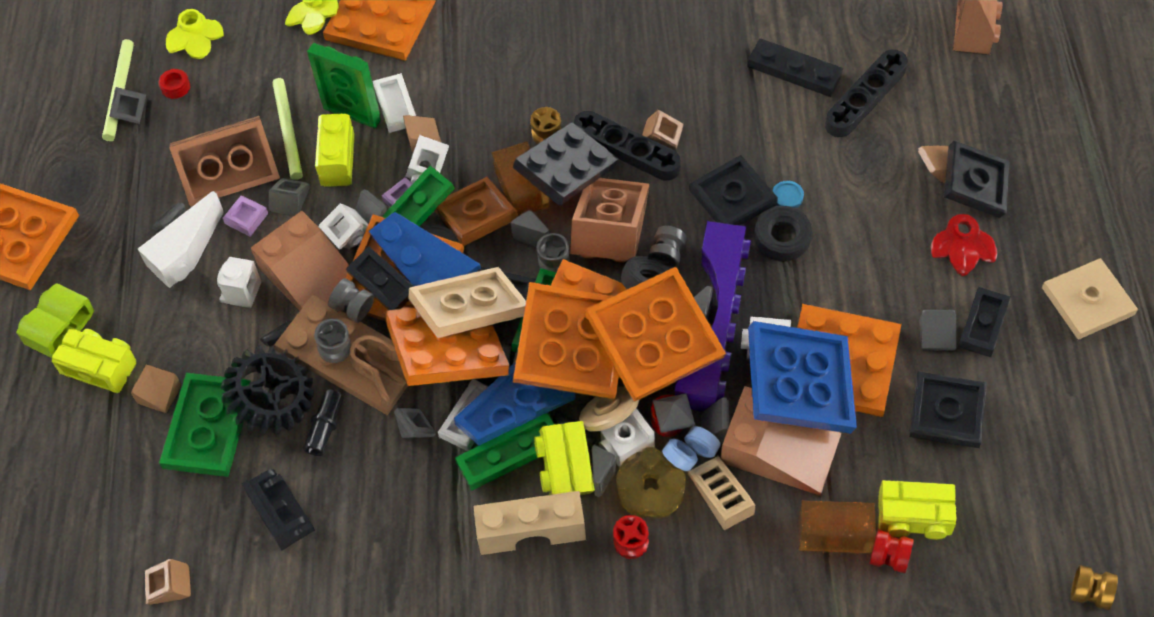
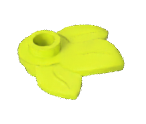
(312, 14)
(193, 34)

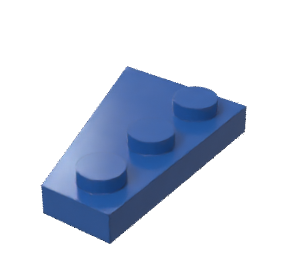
(419, 253)
(507, 406)

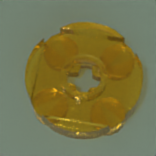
(650, 502)

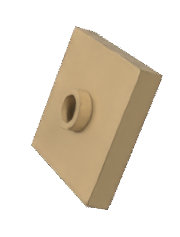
(1089, 298)

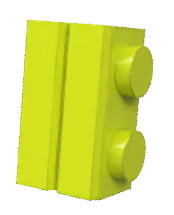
(335, 150)
(94, 359)
(564, 459)
(917, 509)

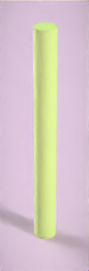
(120, 82)
(287, 129)

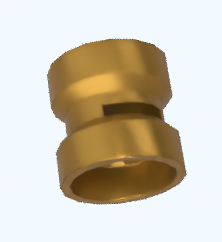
(1094, 587)

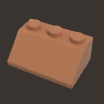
(224, 160)

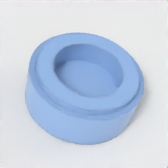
(702, 442)
(680, 454)

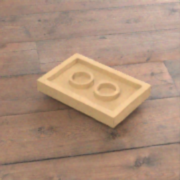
(467, 302)

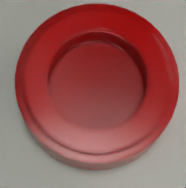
(174, 83)

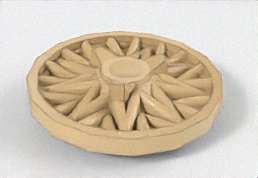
(606, 412)

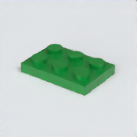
(344, 84)
(201, 432)

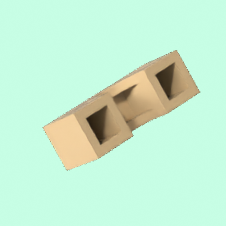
(549, 516)

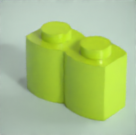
(55, 314)

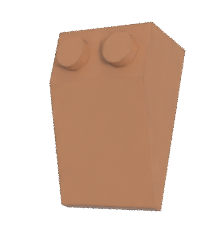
(977, 25)
(609, 219)
(300, 260)
(778, 450)

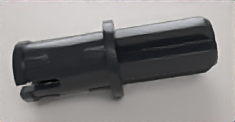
(323, 423)

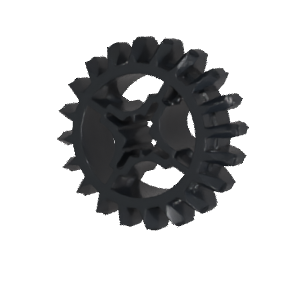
(291, 381)

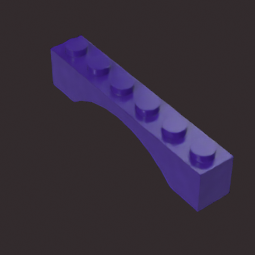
(721, 259)

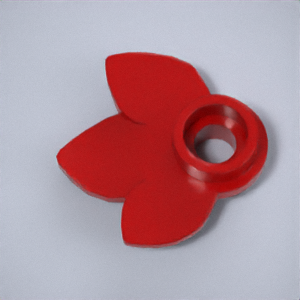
(964, 248)

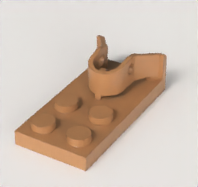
(369, 371)

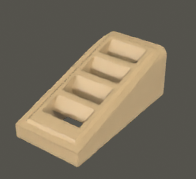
(736, 513)

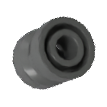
(668, 244)
(551, 251)
(349, 299)
(329, 334)

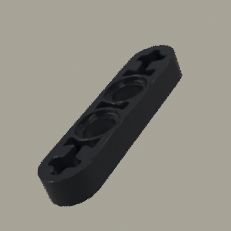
(864, 91)
(630, 141)

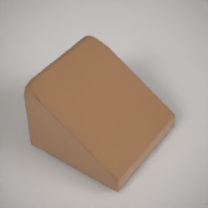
(420, 126)
(663, 129)
(935, 159)
(167, 582)

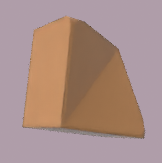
(156, 388)

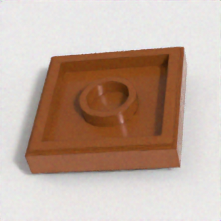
(476, 211)

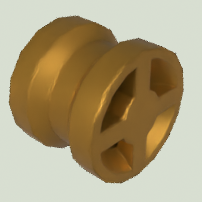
(541, 120)

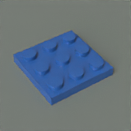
(801, 377)

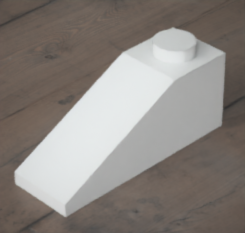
(181, 243)

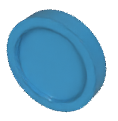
(788, 194)

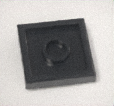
(977, 179)
(733, 193)
(948, 409)

